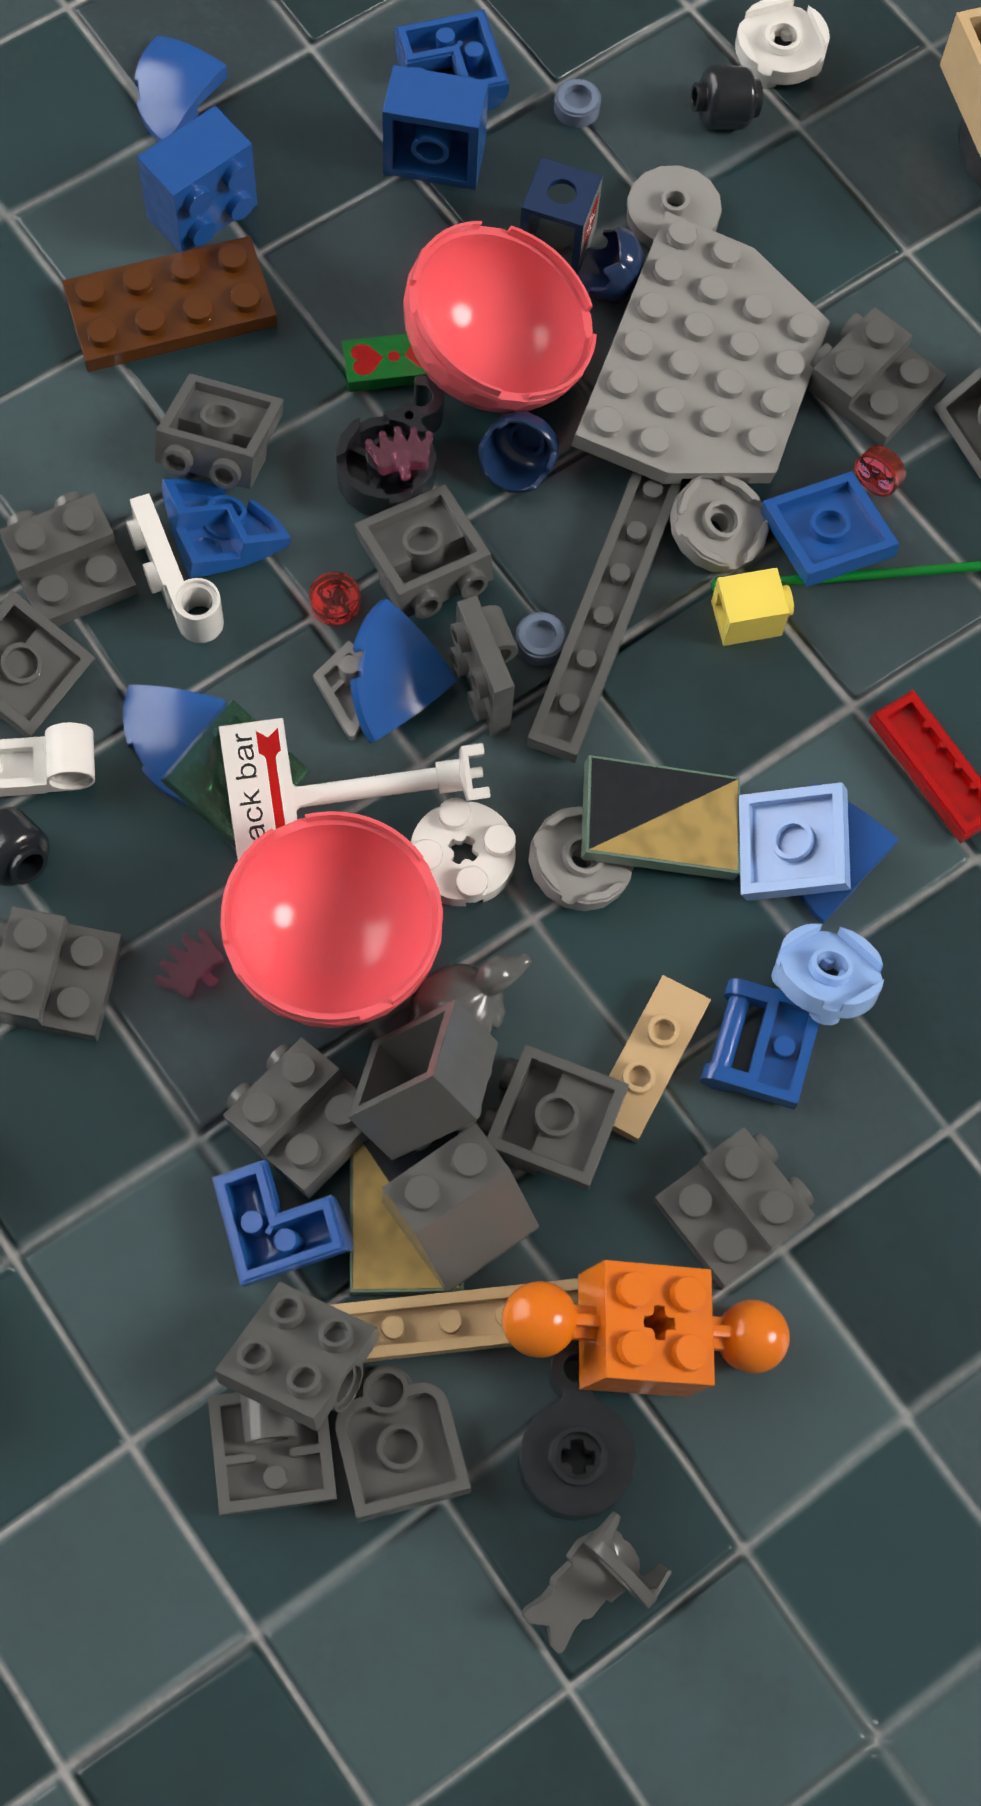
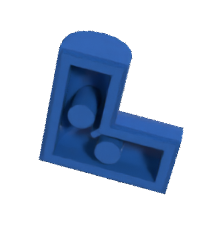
(456, 43)
(271, 1240)

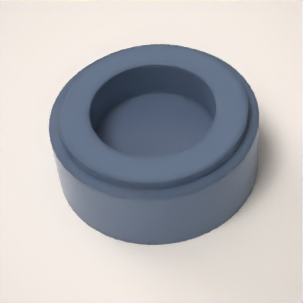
(577, 103)
(540, 638)

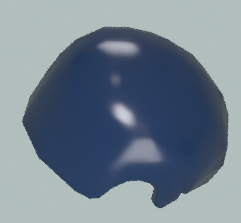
(614, 268)
(518, 452)

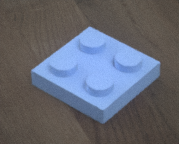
(794, 842)

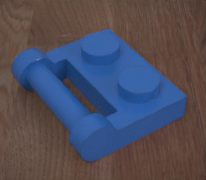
(779, 1051)

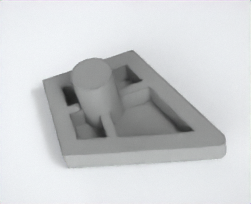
(335, 685)

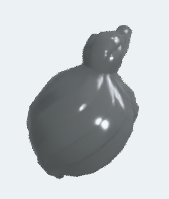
(473, 987)

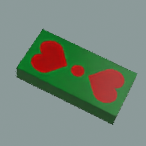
(380, 362)

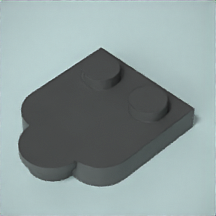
(399, 1445)

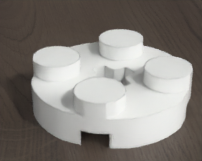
(779, 63)
(491, 841)

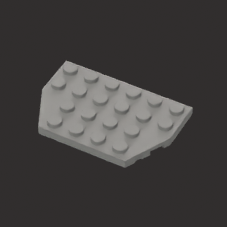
(703, 363)

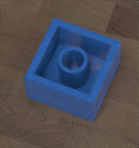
(434, 126)
(198, 180)

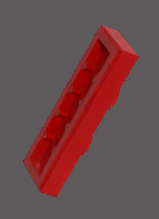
(932, 762)

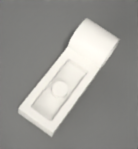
(164, 576)
(48, 763)

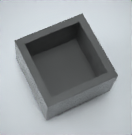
(424, 1080)

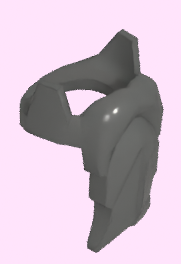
(596, 1571)

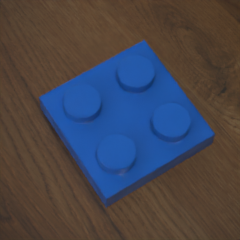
(829, 528)

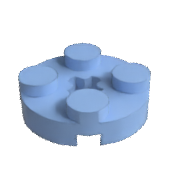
(823, 994)

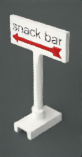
(266, 798)

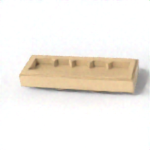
(655, 1052)

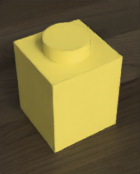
(751, 606)

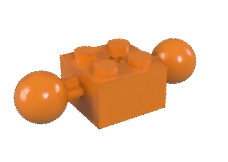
(645, 1328)

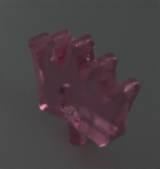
(401, 454)
(191, 966)

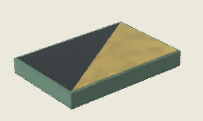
(661, 818)
(382, 1254)

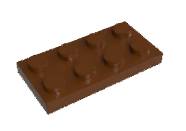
(169, 303)

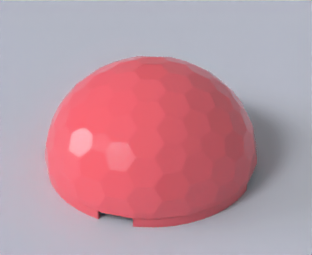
(497, 318)
(331, 919)

